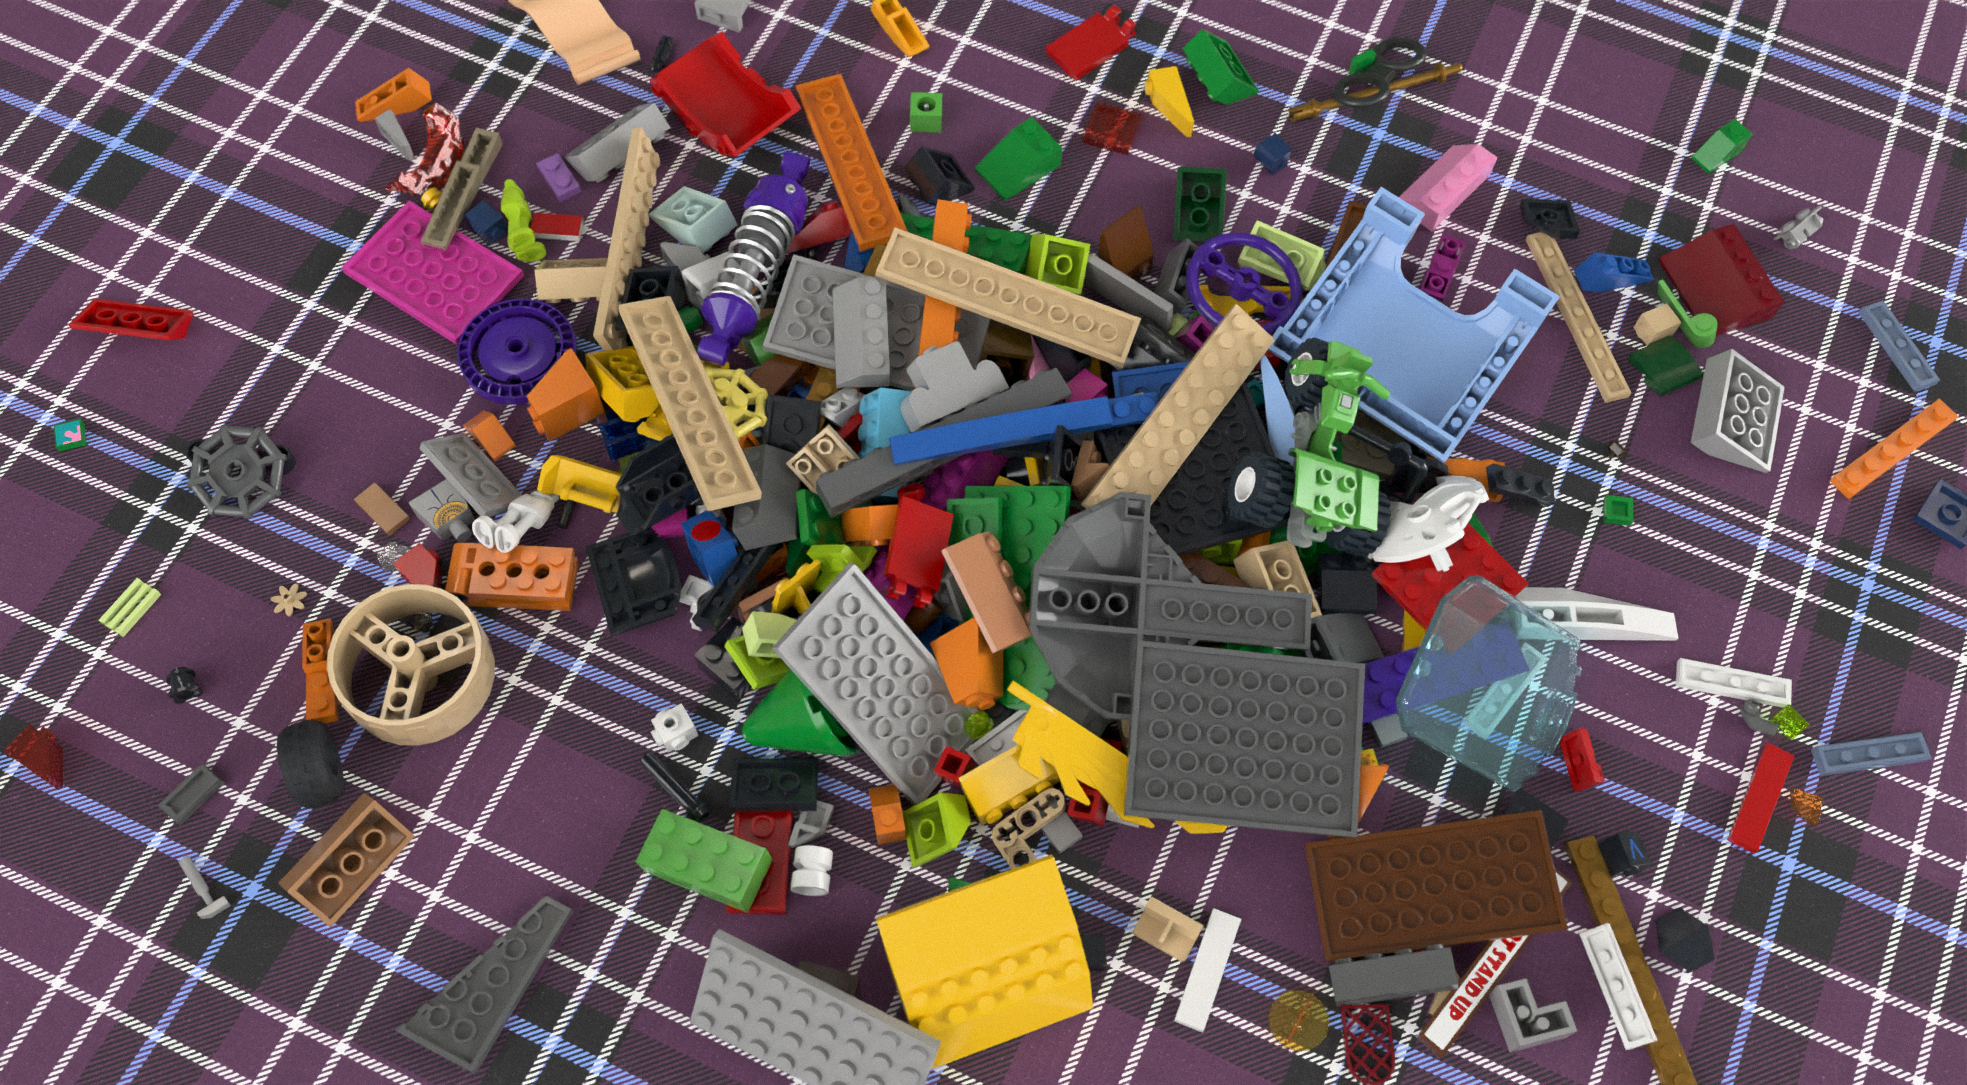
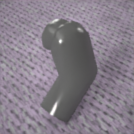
(1750, 714)

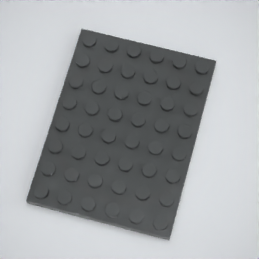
(1245, 739)

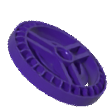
(502, 332)

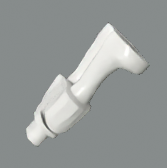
(526, 510)

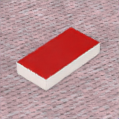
(557, 226)

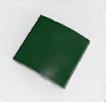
(1665, 365)

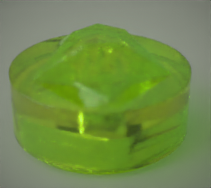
(978, 725)

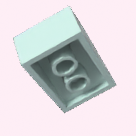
(694, 218)

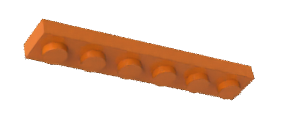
(1893, 449)

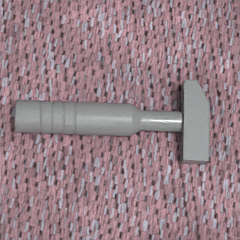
(202, 889)

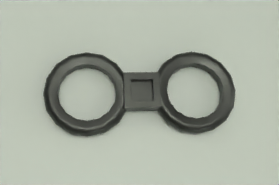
(1379, 73)

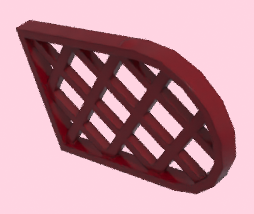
(1390, 1049)

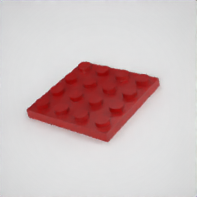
(1420, 586)

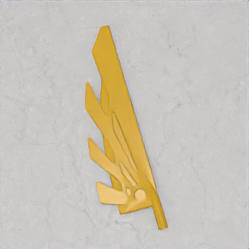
(1078, 756)

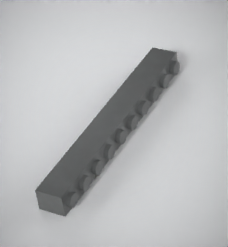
(876, 472)

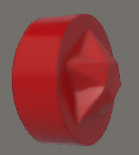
(913, 491)

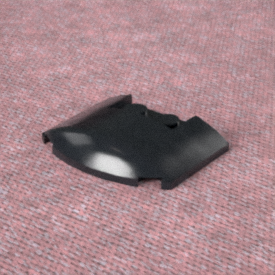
(635, 580)

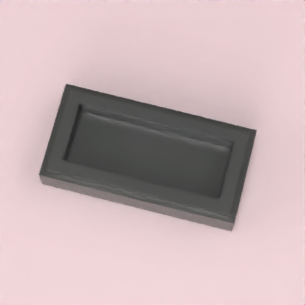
(191, 794)

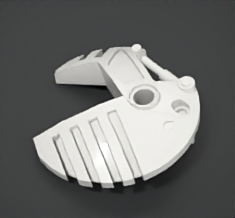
(1431, 522)

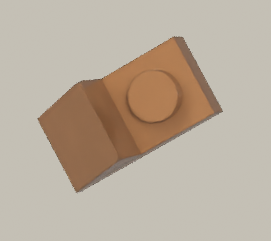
(1087, 470)

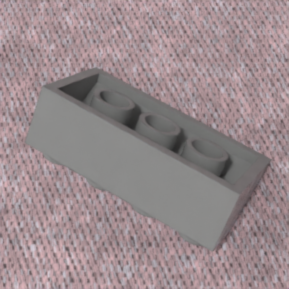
(611, 145)
(861, 333)

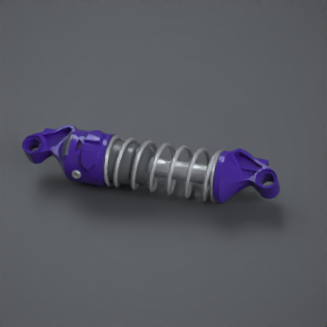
(769, 223)

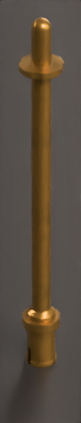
(1313, 108)

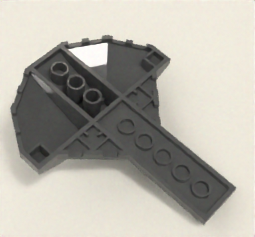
(1119, 583)

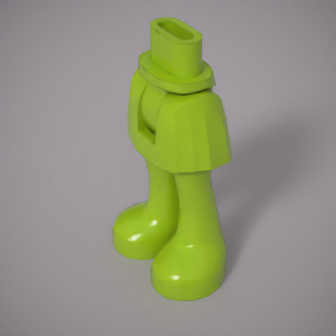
(520, 236)

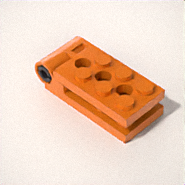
(515, 579)

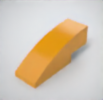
(899, 26)

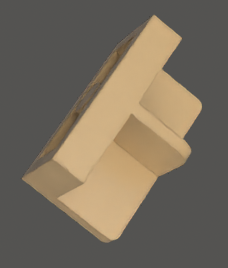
(1167, 929)

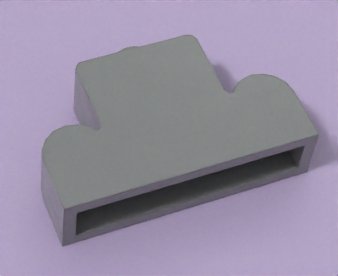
(947, 385)

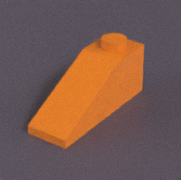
(399, 94)

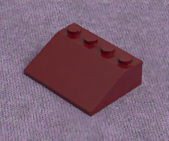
(1722, 279)

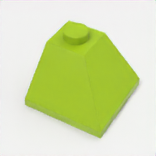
(935, 826)

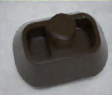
(1615, 450)

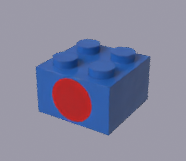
(710, 545)

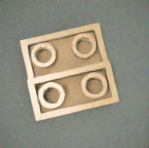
(821, 454)

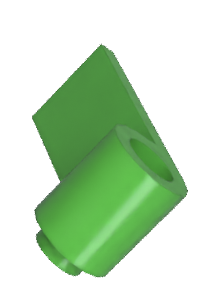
(1699, 329)

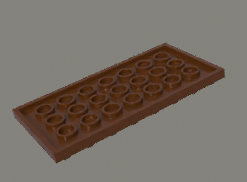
(1435, 886)

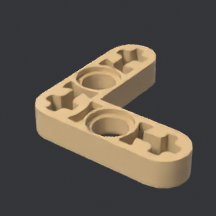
(1017, 842)

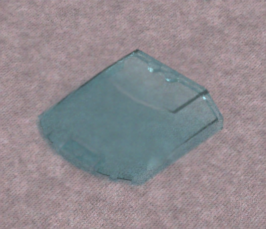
(1491, 683)

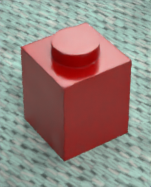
(954, 765)

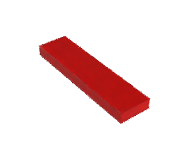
(1760, 798)

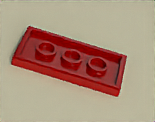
(771, 832)

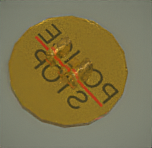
(1298, 1020)

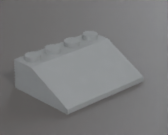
(1738, 412)

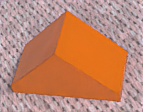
(489, 434)

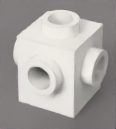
(673, 728)

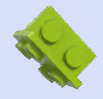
(836, 558)

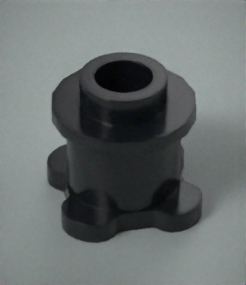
(182, 685)

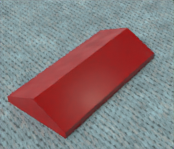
(133, 320)

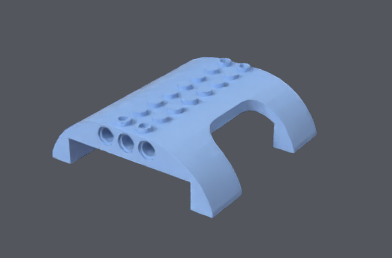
(1424, 353)

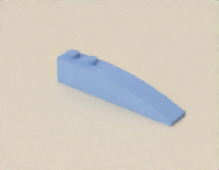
(1278, 413)

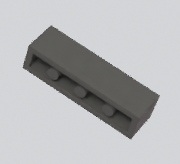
(1393, 976)

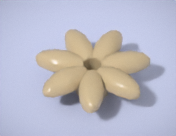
(288, 600)

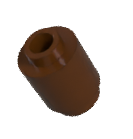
(920, 619)

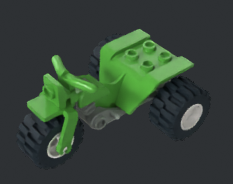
(1322, 492)

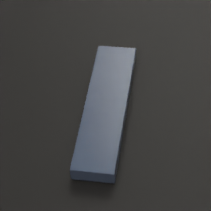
(1899, 346)
(1871, 753)

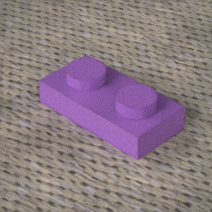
(558, 177)

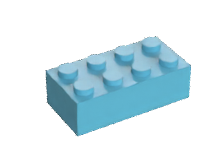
(880, 421)

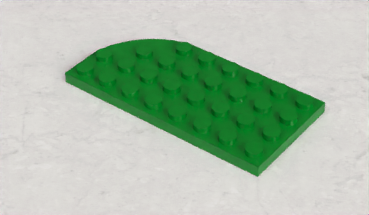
(1028, 525)

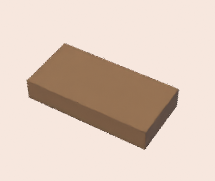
(382, 509)

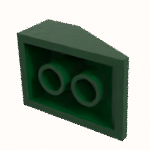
(1199, 203)

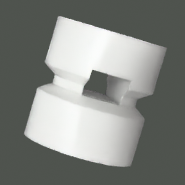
(811, 874)

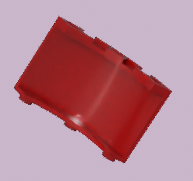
(721, 98)

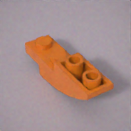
(320, 697)

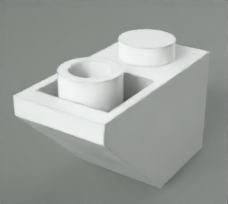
(841, 406)

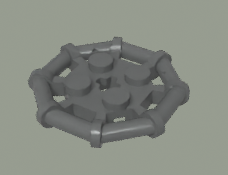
(251, 476)

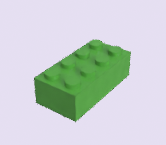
(704, 860)

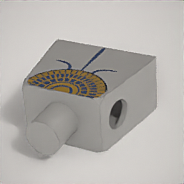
(444, 511)

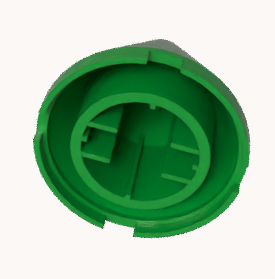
(796, 721)

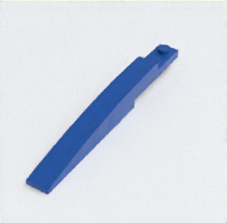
(1021, 427)

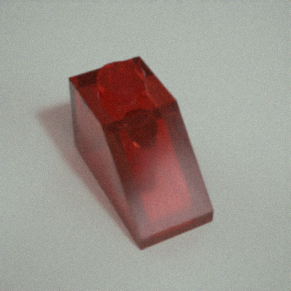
(39, 754)

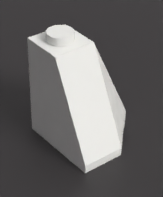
(703, 275)

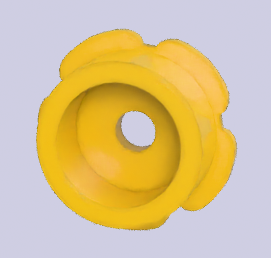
(431, 198)

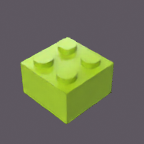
(1058, 262)

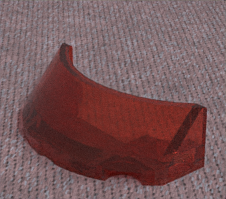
(441, 153)

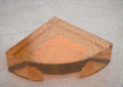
(1806, 806)

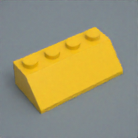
(622, 382)
(1003, 785)

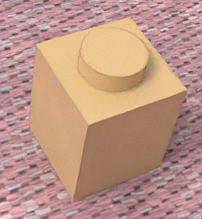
(1657, 324)

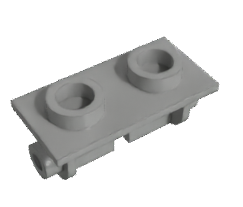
(1793, 231)

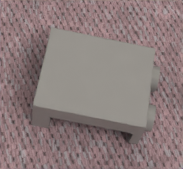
(722, 12)

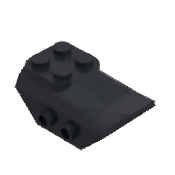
(655, 486)

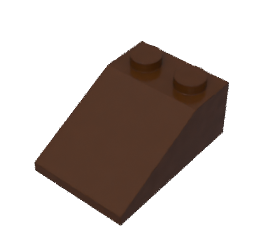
(1128, 244)

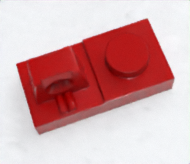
(1580, 760)

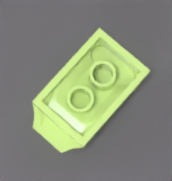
(1305, 256)

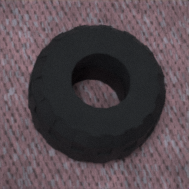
(310, 763)

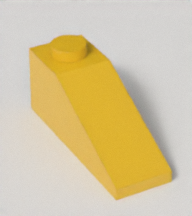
(1170, 98)

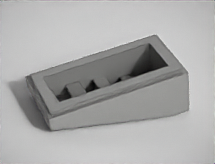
(393, 133)

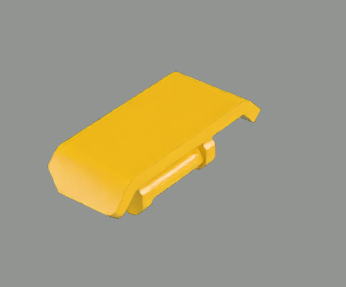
(580, 483)

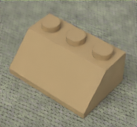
(570, 279)
(1275, 568)

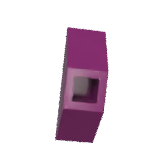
(1442, 267)

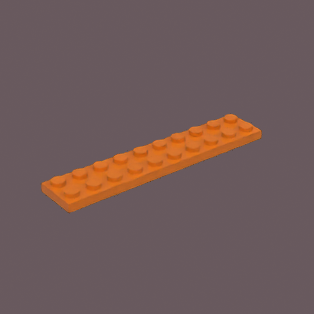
(850, 161)

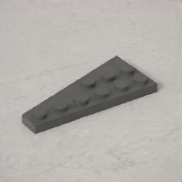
(482, 997)

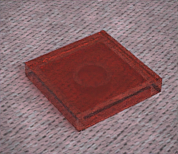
(1112, 128)

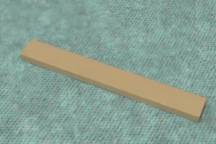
(1578, 317)

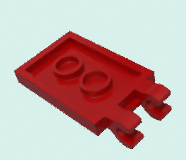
(1091, 43)
(916, 550)

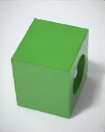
(926, 112)

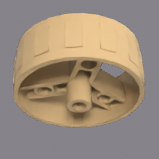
(368, 626)

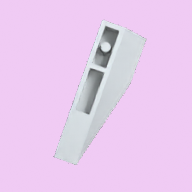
(1599, 617)

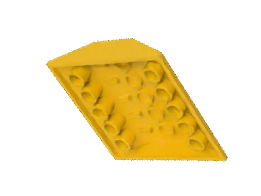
(989, 960)

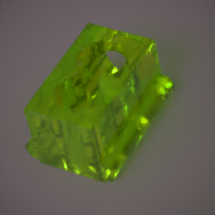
(1793, 724)

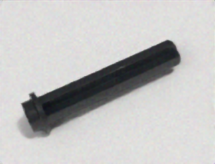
(698, 811)

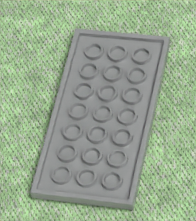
(805, 320)
(876, 682)
(805, 1022)

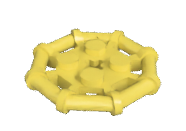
(737, 401)

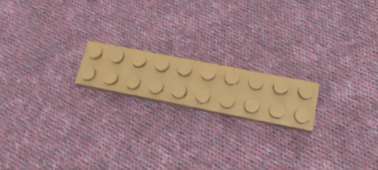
(627, 236)
(1008, 297)
(690, 403)
(1186, 409)

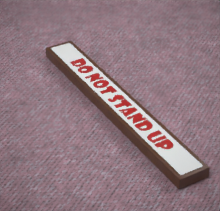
(1474, 988)

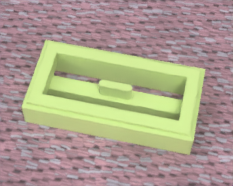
(127, 605)

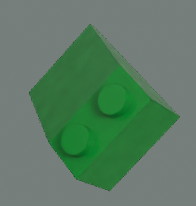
(1020, 159)

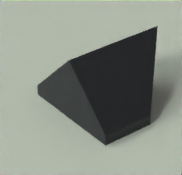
(1684, 939)

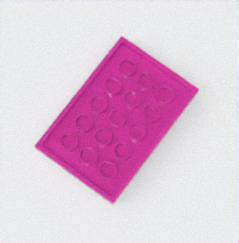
(428, 282)

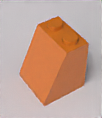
(564, 398)
(969, 666)

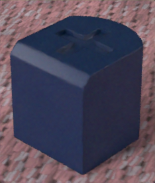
(1273, 153)

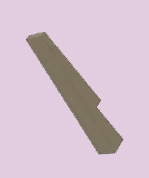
(462, 188)

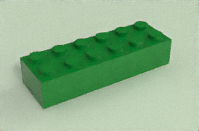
(990, 244)

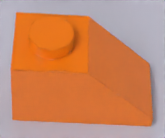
(887, 814)

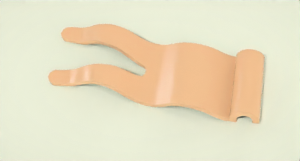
(582, 35)

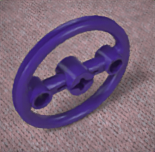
(1245, 281)

